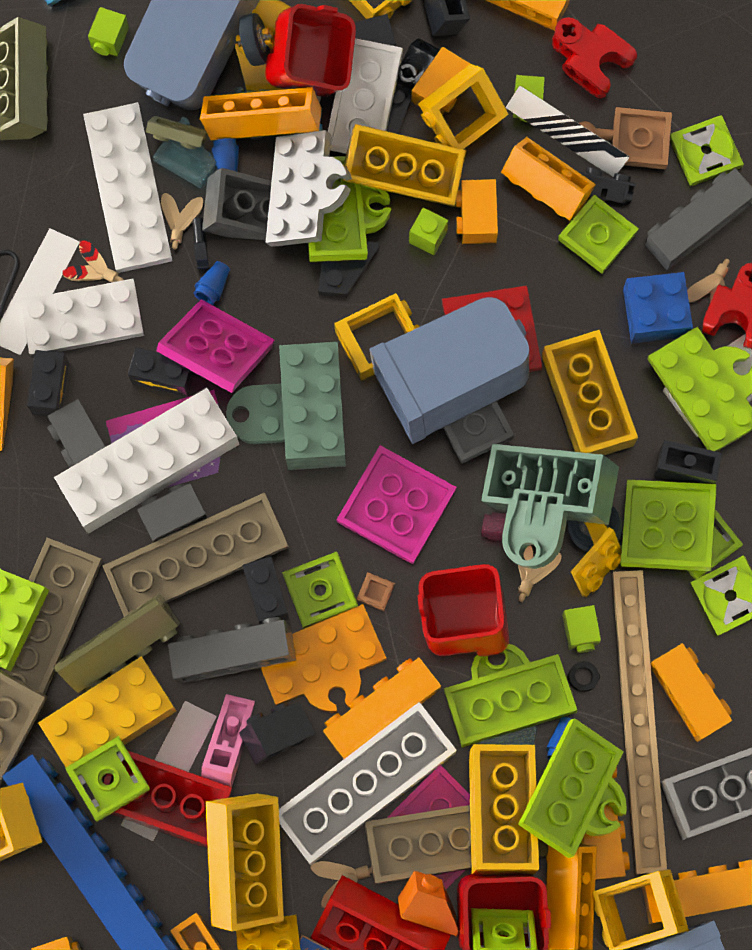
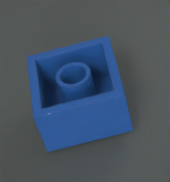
(657, 307)

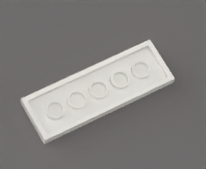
(127, 188)

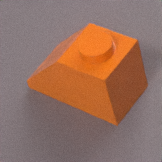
(428, 903)

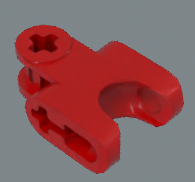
(588, 50)
(732, 306)

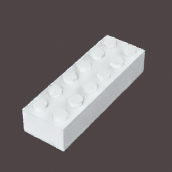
(147, 460)
(365, 783)

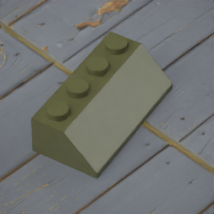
(23, 80)
(118, 643)

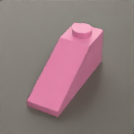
(226, 743)

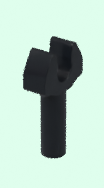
(200, 244)

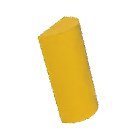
(404, 165)

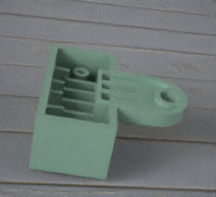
(299, 410)
(544, 491)

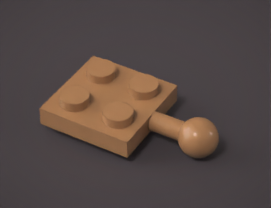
(640, 135)

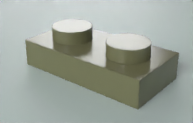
(166, 129)

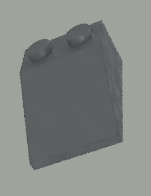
(236, 205)

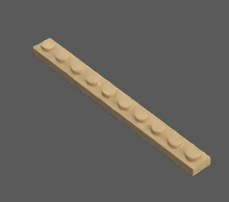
(639, 722)

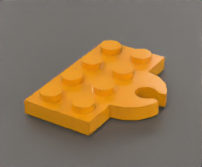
(327, 659)

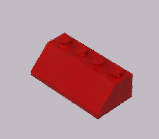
(174, 800)
(368, 921)

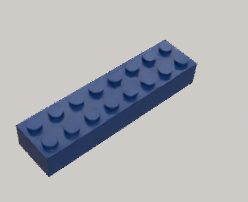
(87, 859)

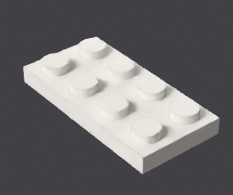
(369, 94)
(82, 317)

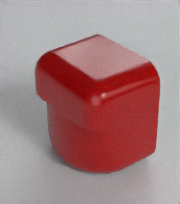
(312, 49)
(464, 611)
(503, 892)

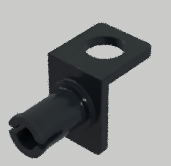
(416, 61)

